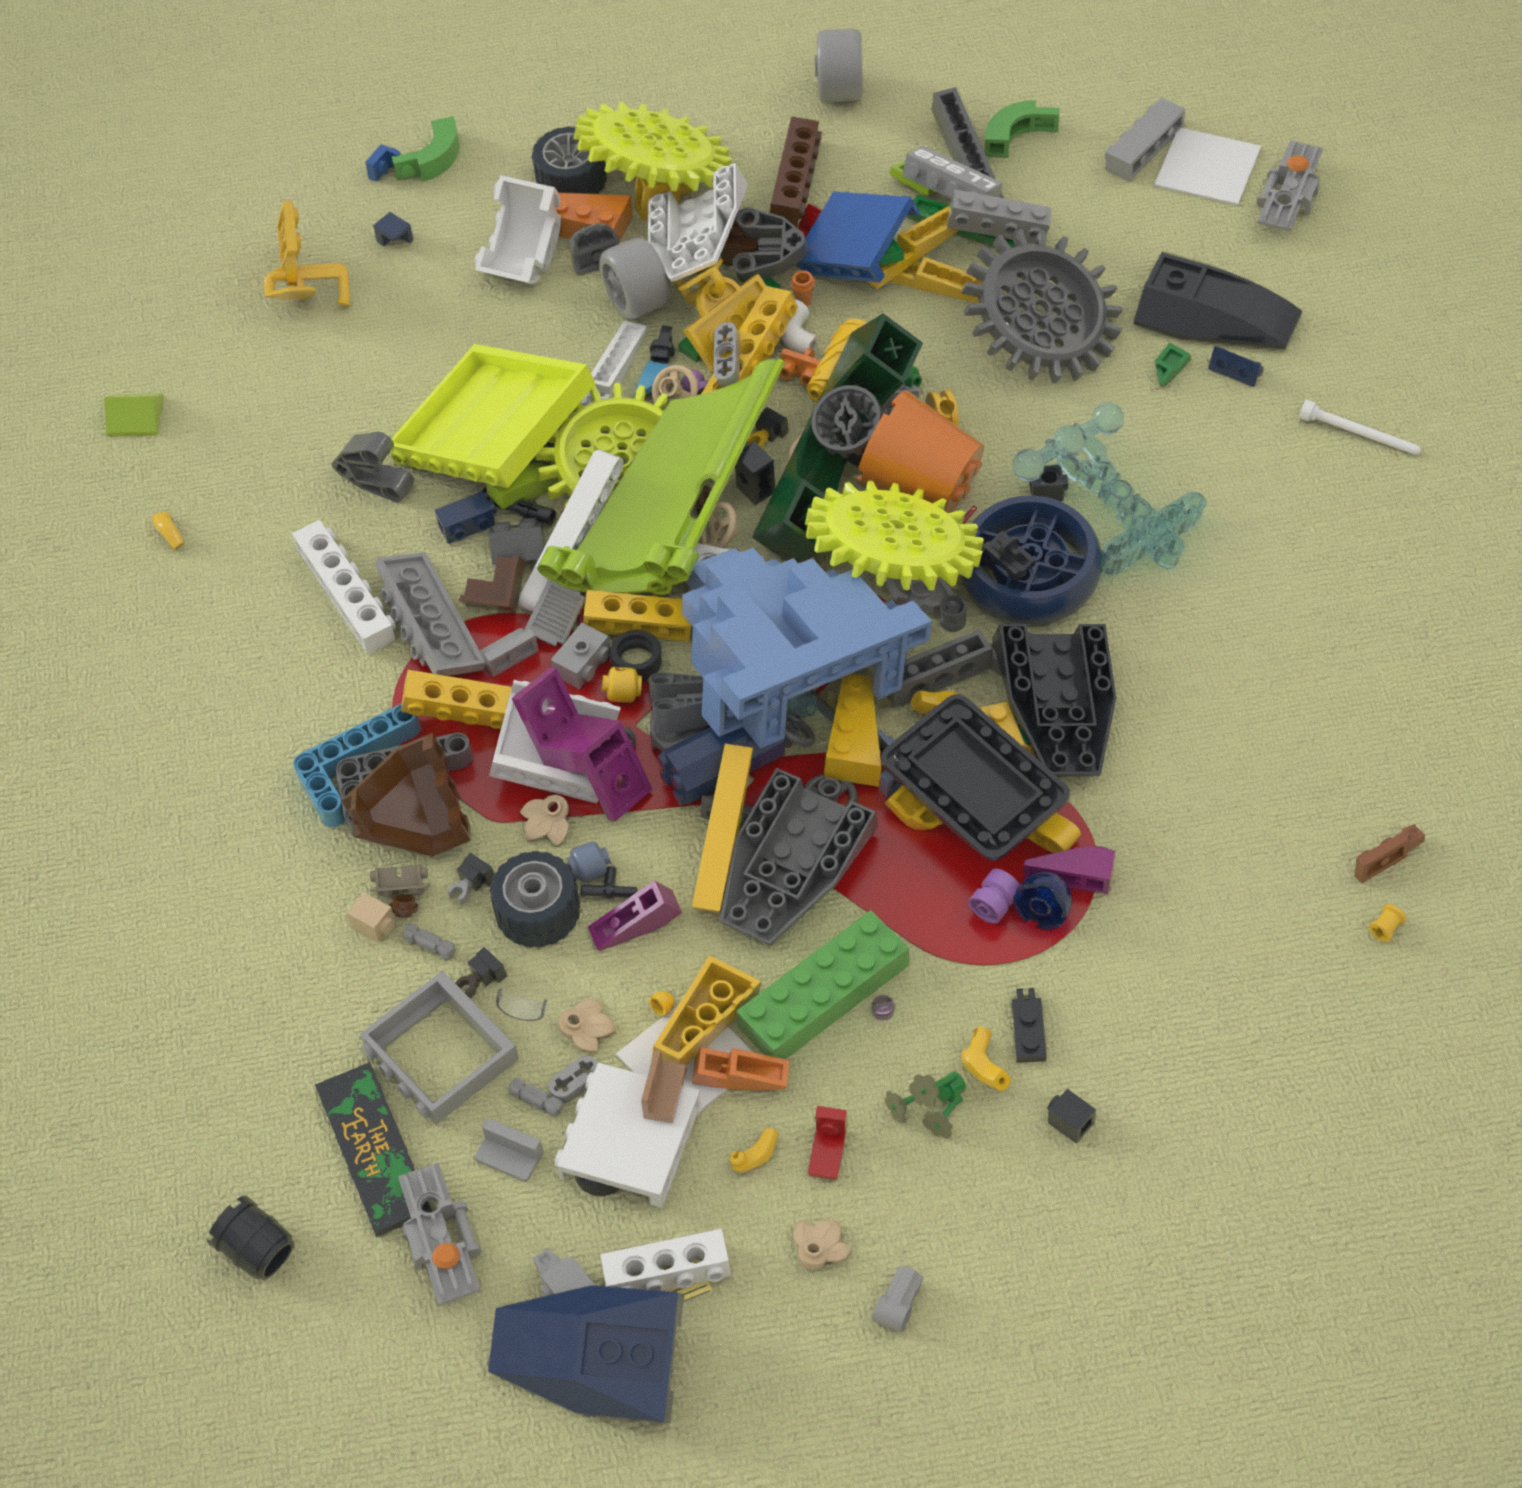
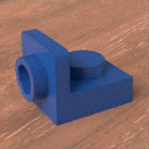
(380, 162)

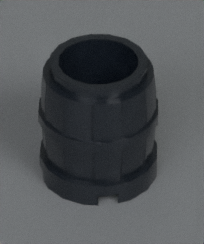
(251, 1239)

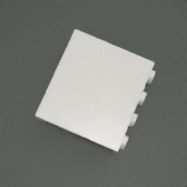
(520, 762)
(617, 1143)

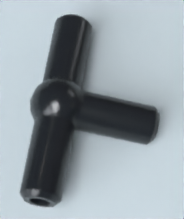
(609, 889)

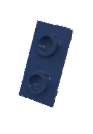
(1235, 366)

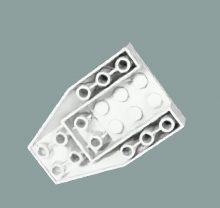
(695, 232)

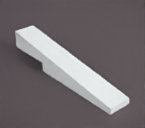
(616, 359)

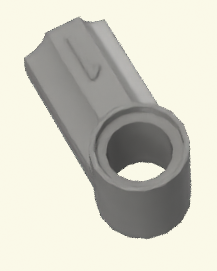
(895, 1306)

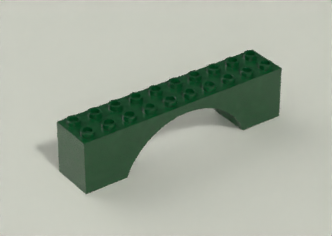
(874, 358)

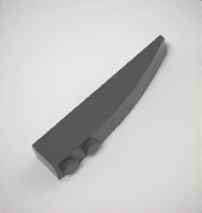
(959, 131)

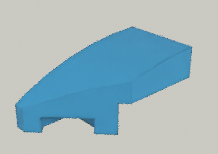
(649, 374)

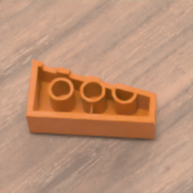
(588, 209)

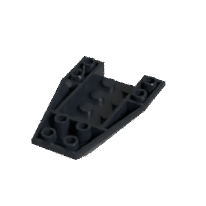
(1213, 305)

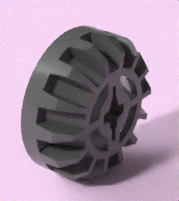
(840, 409)

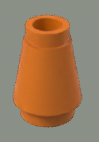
(803, 286)

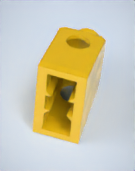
(644, 193)

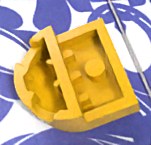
(912, 811)

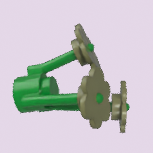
(924, 1091)

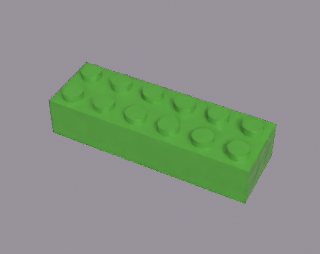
(823, 987)

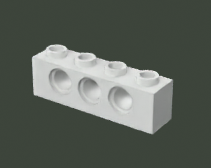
(674, 1252)

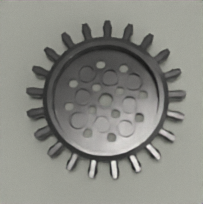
(1036, 267)

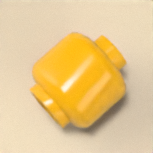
(622, 684)

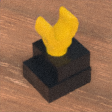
(768, 427)

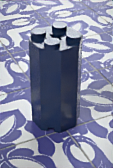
(695, 762)

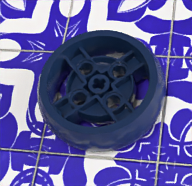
(1057, 581)

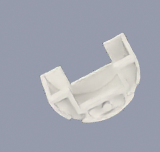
(523, 232)

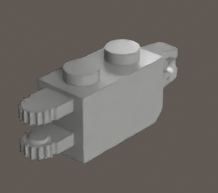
(559, 1274)

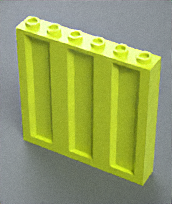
(491, 415)

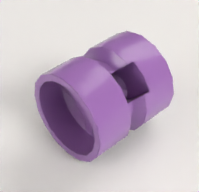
(994, 897)

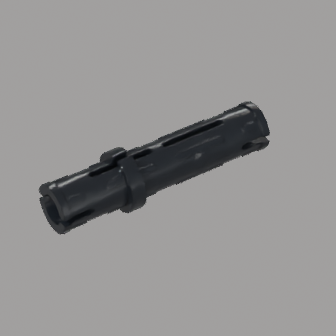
(529, 509)

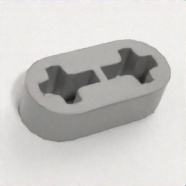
(572, 1078)

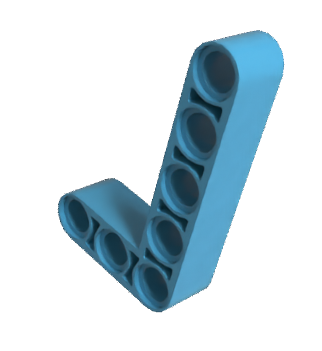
(342, 746)

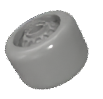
(839, 65)
(634, 278)

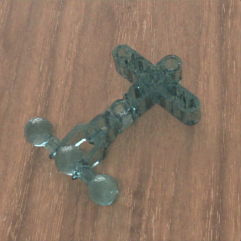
(1117, 495)

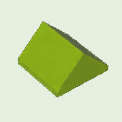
(133, 414)

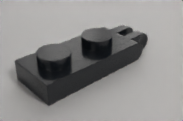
(1028, 1027)

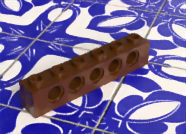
(795, 169)

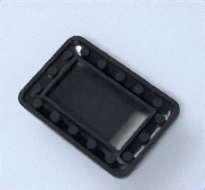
(975, 777)

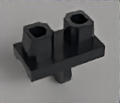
(1009, 555)

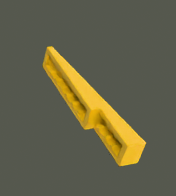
(918, 242)
(936, 278)
(722, 828)

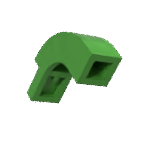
(1017, 119)
(435, 157)

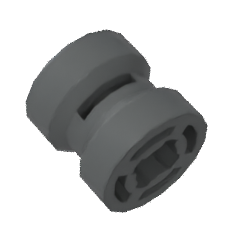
(952, 613)

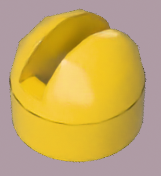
(662, 1002)

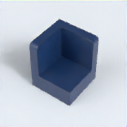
(391, 228)

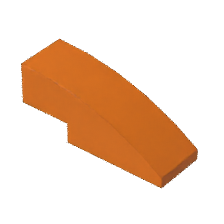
(739, 1070)

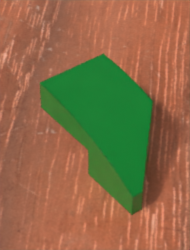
(1171, 363)

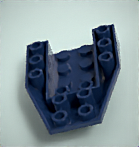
(592, 1350)

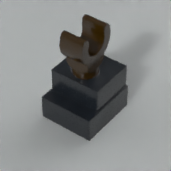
(484, 969)

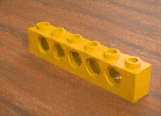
(761, 331)

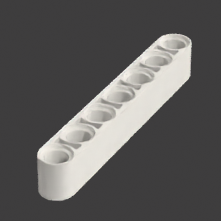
(577, 516)

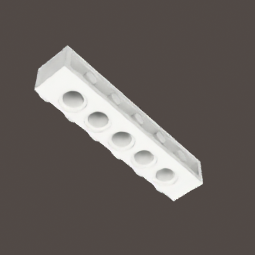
(344, 587)

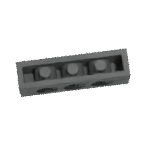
(944, 666)

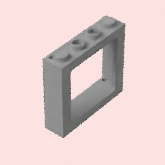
(410, 1012)

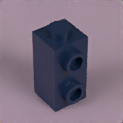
(465, 517)

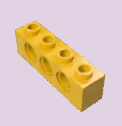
(636, 613)
(448, 690)

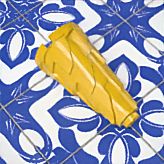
(832, 353)

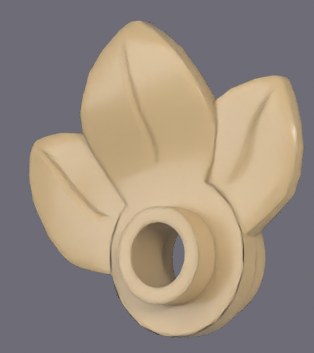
(543, 822)
(589, 1027)
(822, 1241)

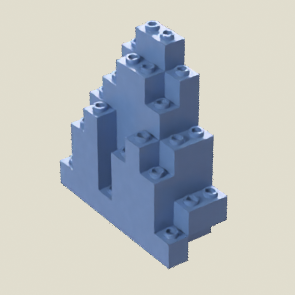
(784, 631)

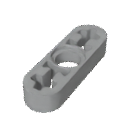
(721, 346)

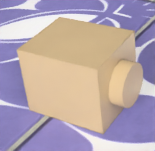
(371, 917)

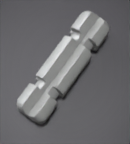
(429, 941)
(536, 1097)

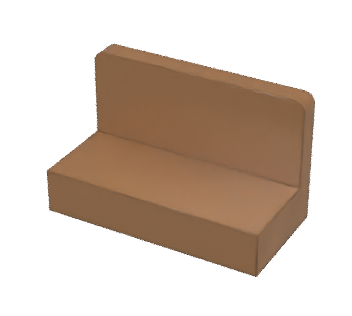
(662, 1089)

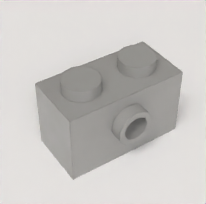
(581, 655)

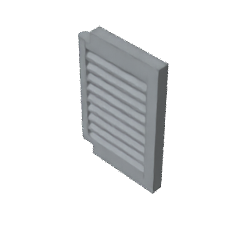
(555, 613)

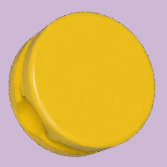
(944, 404)

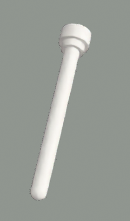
(1311, 411)

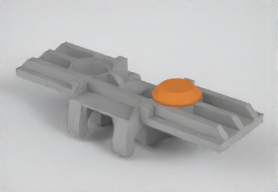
(1298, 186)
(429, 1238)

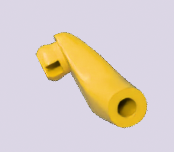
(167, 529)
(755, 1155)

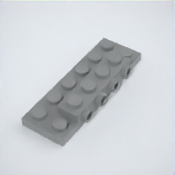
(427, 615)

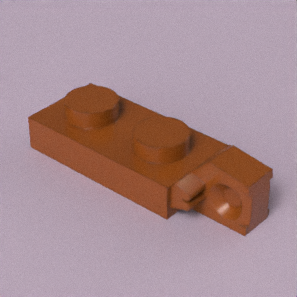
(1387, 853)

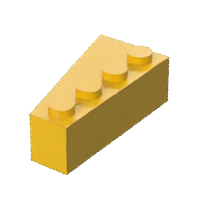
(854, 742)
(705, 1010)

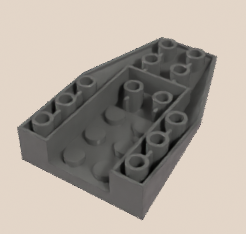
(790, 856)

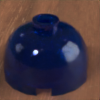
(1044, 900)

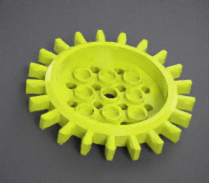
(651, 146)
(617, 415)
(894, 535)

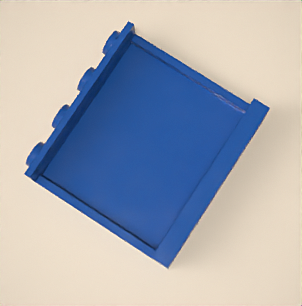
(855, 235)

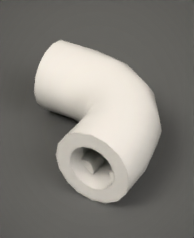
(795, 336)

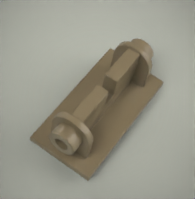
(388, 882)

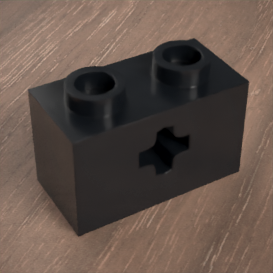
(755, 473)

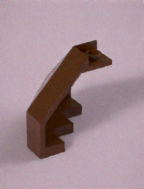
(410, 801)

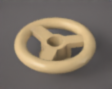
(664, 384)
(723, 529)

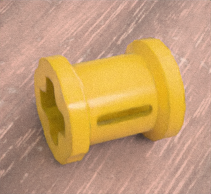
(1387, 923)

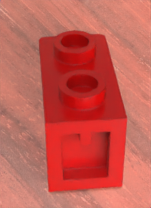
(828, 1142)

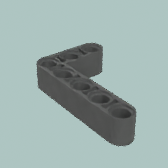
(363, 764)

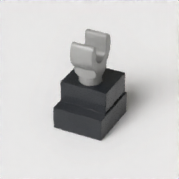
(473, 875)

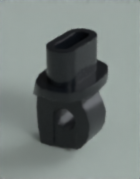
(663, 348)

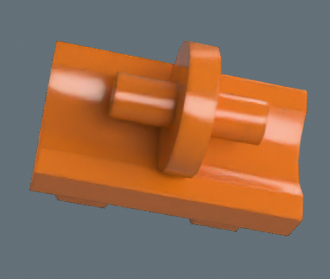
(798, 365)

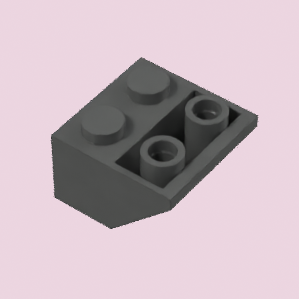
(520, 539)

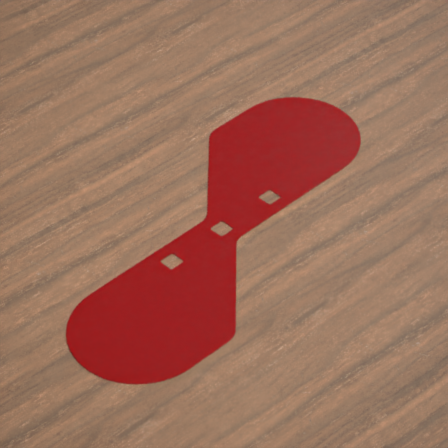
(904, 875)

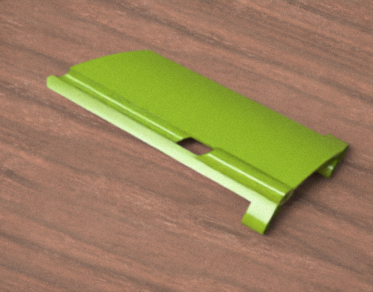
(646, 528)

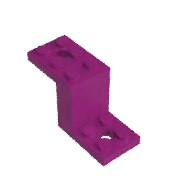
(582, 743)

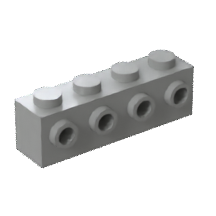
(997, 215)

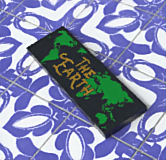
(369, 1144)

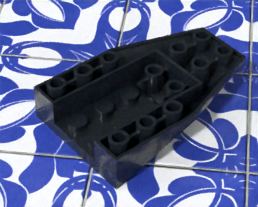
(1060, 693)

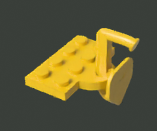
(296, 274)
(717, 302)

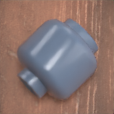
(588, 861)

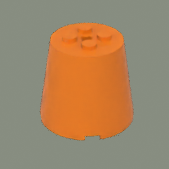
(921, 452)

